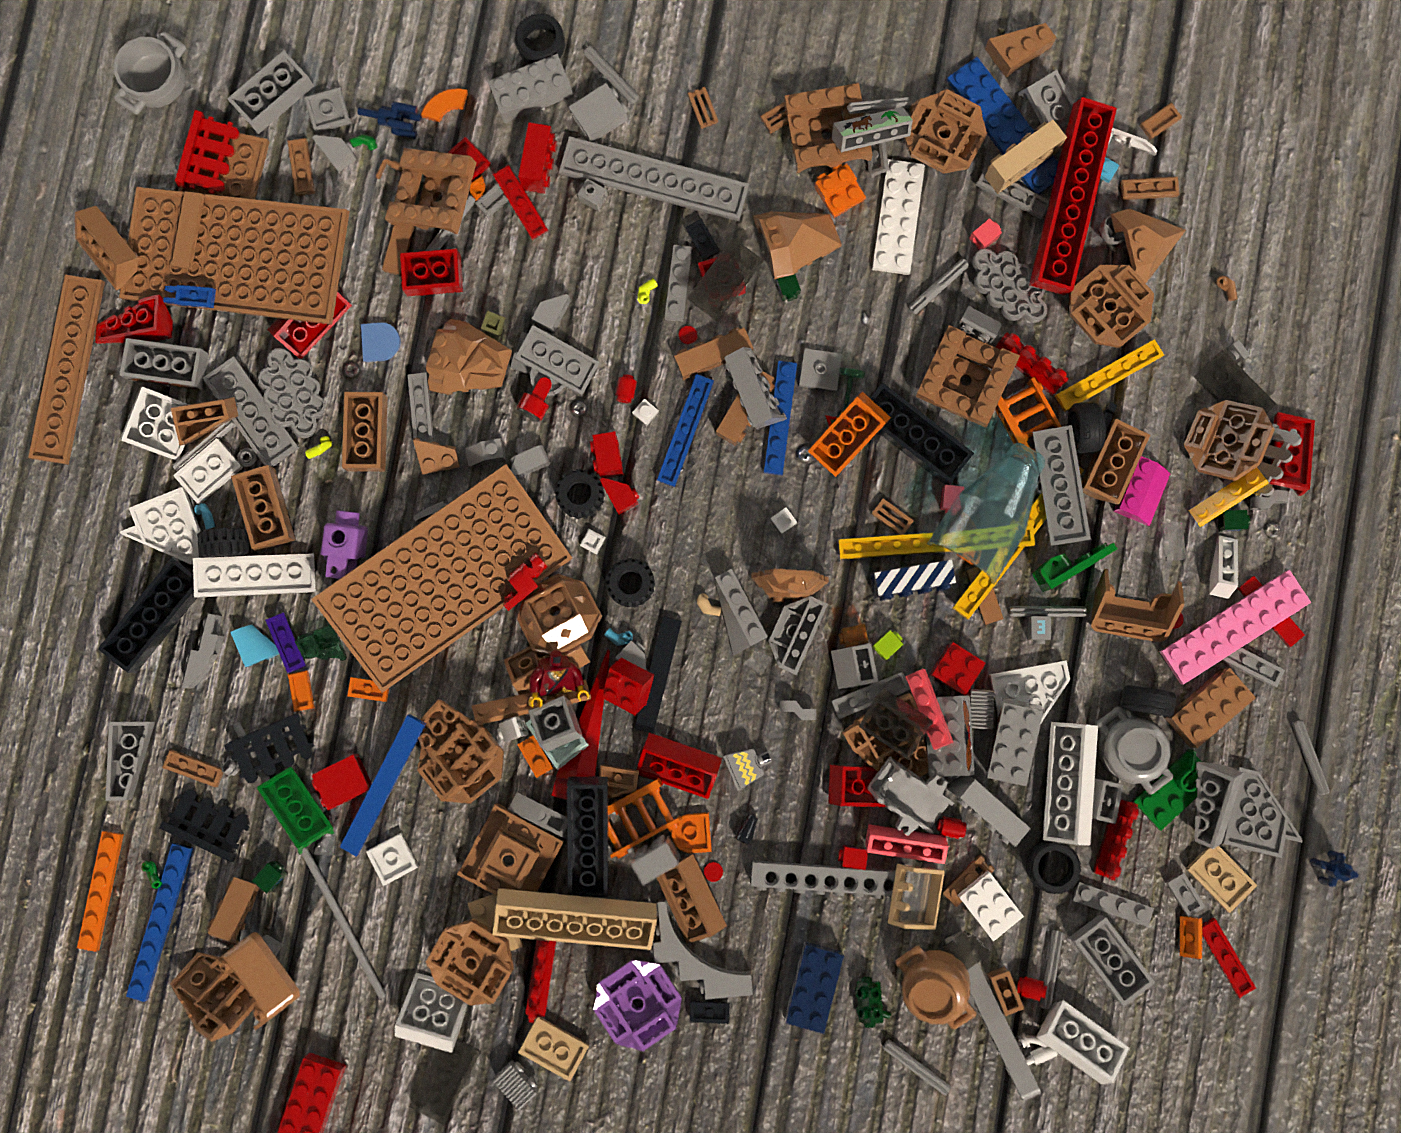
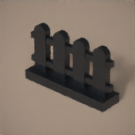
(240, 753)
(195, 826)

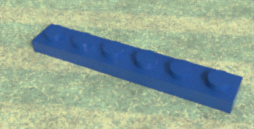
(685, 430)
(779, 431)

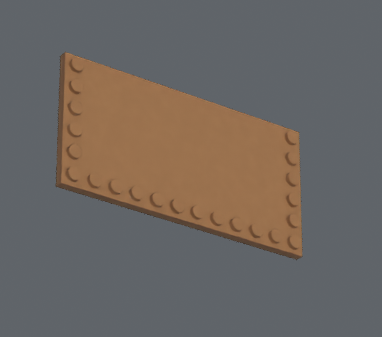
(252, 251)
(439, 578)

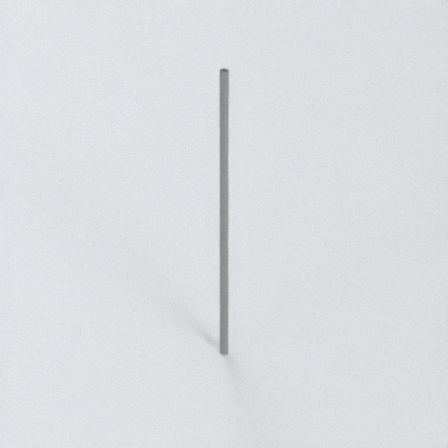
(325, 889)

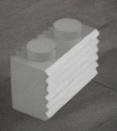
(981, 708)
(516, 1084)

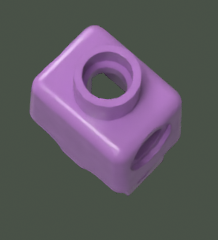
(343, 552)

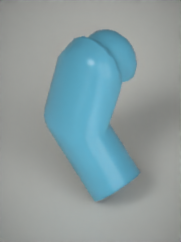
(206, 515)
(619, 639)

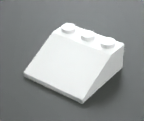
(152, 424)
(430, 1015)

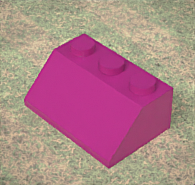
(1143, 491)

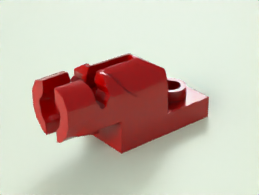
(522, 580)

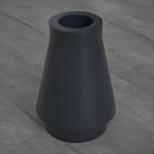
(746, 829)

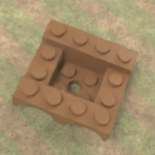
(814, 113)
(444, 175)
(942, 381)
(485, 860)

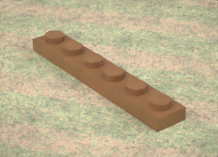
(518, 705)

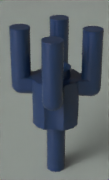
(394, 118)
(1335, 869)

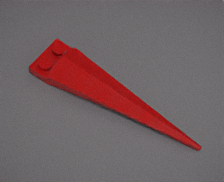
(590, 722)

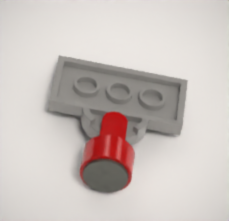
(552, 369)

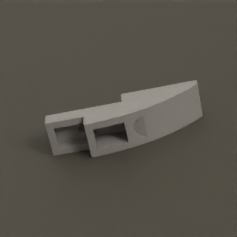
(202, 660)
(539, 814)

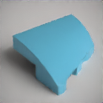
(253, 645)

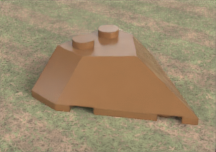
(1146, 240)

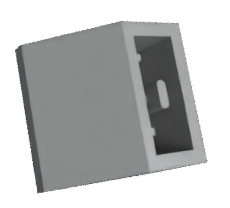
(979, 325)
(854, 666)
(1106, 800)

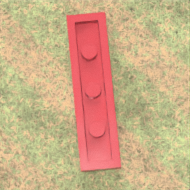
(929, 706)

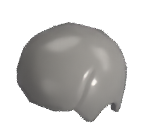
(1108, 233)

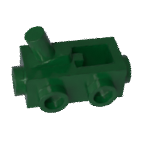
(870, 1002)

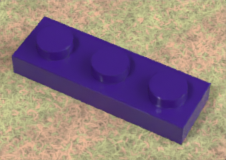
(285, 642)

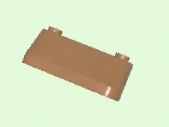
(1134, 617)
(260, 975)

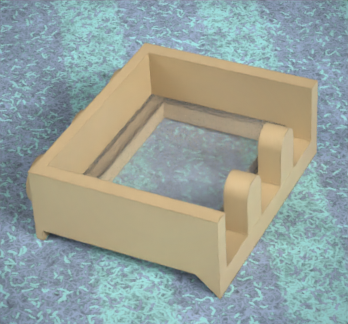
(916, 897)

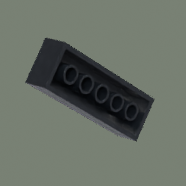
(920, 437)
(151, 617)
(587, 836)

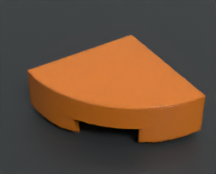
(478, 188)

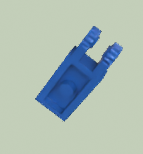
(191, 296)

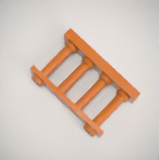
(1011, 421)
(636, 799)

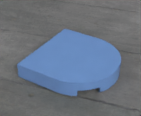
(379, 341)

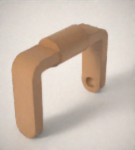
(393, 164)

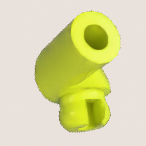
(644, 291)
(319, 449)

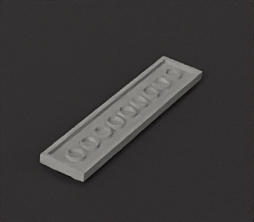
(654, 178)

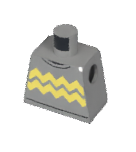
(746, 766)

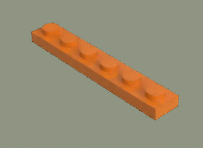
(100, 891)

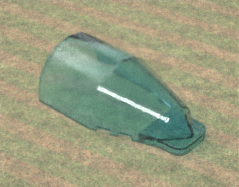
(993, 512)

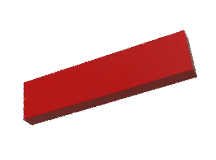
(520, 202)
(1287, 629)
(1227, 958)

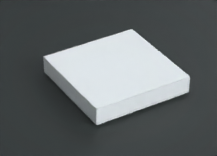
(392, 859)

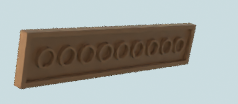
(66, 369)

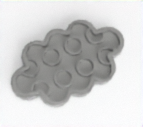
(1008, 285)
(291, 393)

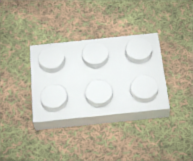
(208, 471)
(990, 905)

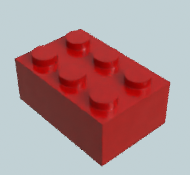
(537, 158)
(431, 272)

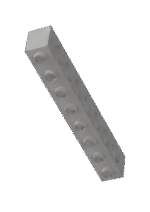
(840, 873)

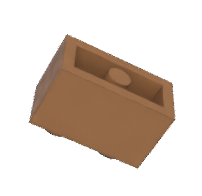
(1005, 991)

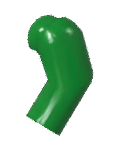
(152, 873)

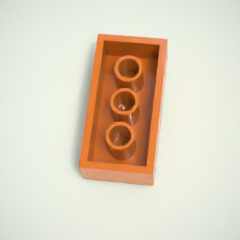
(849, 434)

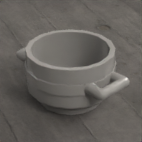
(149, 72)
(1134, 750)

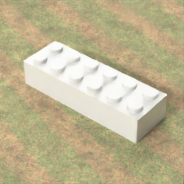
(1070, 783)

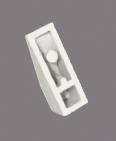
(1224, 568)
(512, 729)

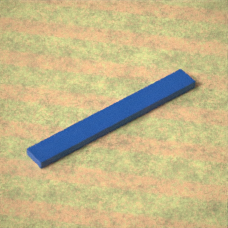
(383, 784)

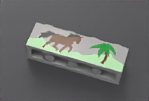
(871, 129)

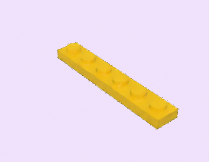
(1109, 375)

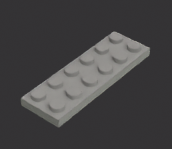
(254, 420)
(1062, 486)

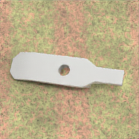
(1134, 141)

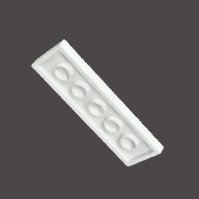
(898, 217)
(253, 575)

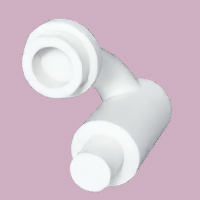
(1038, 1055)

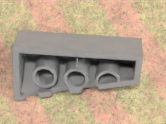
(753, 388)
(740, 619)
(1214, 801)

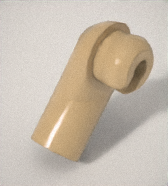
(706, 607)

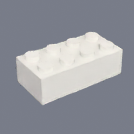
(1082, 1042)

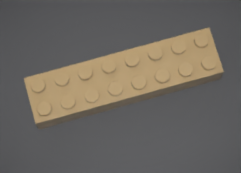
(574, 919)

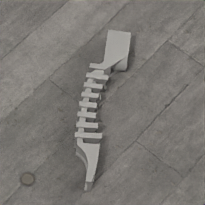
(521, 465)

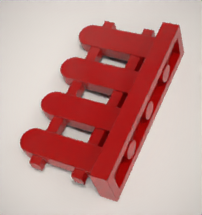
(190, 158)
(1034, 365)
(1114, 841)
(540, 979)

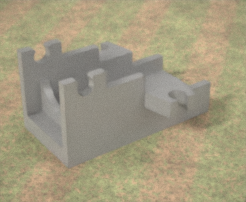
(910, 796)

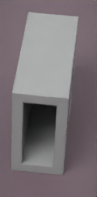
(599, 112)

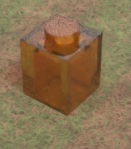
(853, 636)

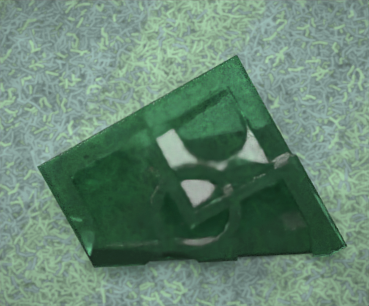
(321, 643)

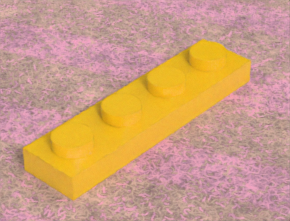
(1228, 497)

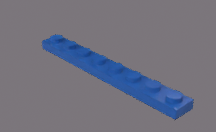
(159, 922)

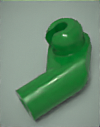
(364, 139)

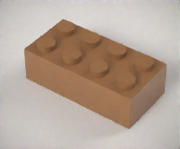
(364, 431)
(263, 508)
(1210, 707)

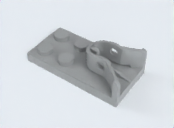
(1050, 101)

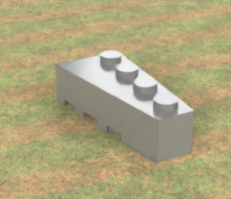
(125, 757)
(989, 809)

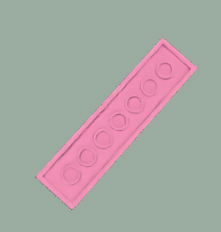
(1235, 627)

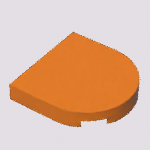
(693, 833)

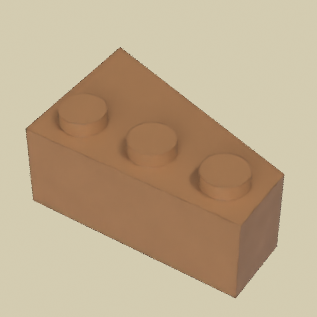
(1019, 47)
(201, 418)
(233, 911)

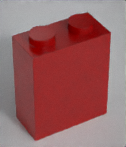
(341, 782)

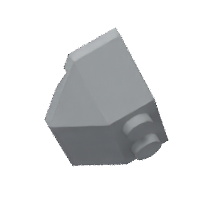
(795, 632)

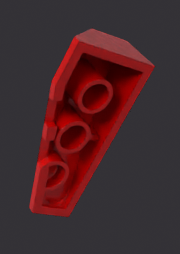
(144, 322)

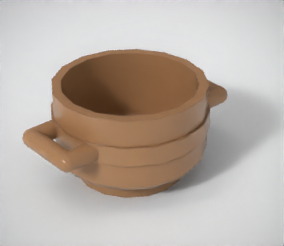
(936, 987)

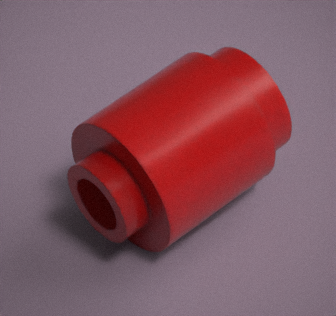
(625, 388)
(951, 827)
(1031, 988)

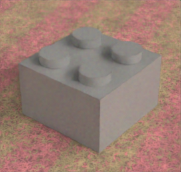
(555, 723)

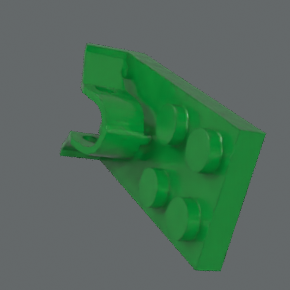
(1050, 576)
(1173, 796)
(295, 809)

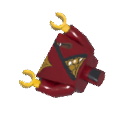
(555, 676)

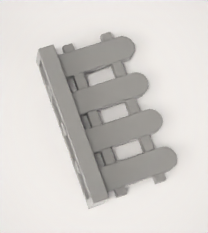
(1278, 455)

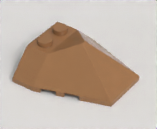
(796, 239)
(211, 997)

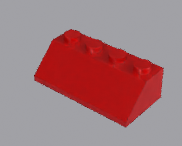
(302, 335)
(679, 765)

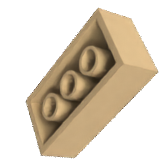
(1025, 156)

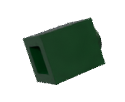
(788, 287)
(1233, 521)
(270, 876)

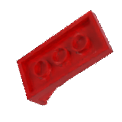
(1297, 471)

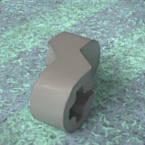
(1266, 502)
(793, 706)

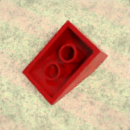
(849, 786)

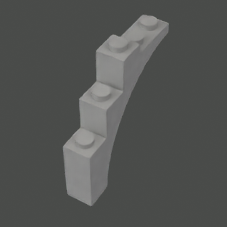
(717, 981)

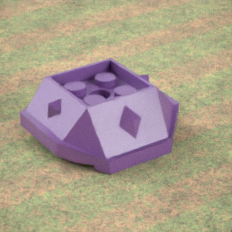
(635, 1025)

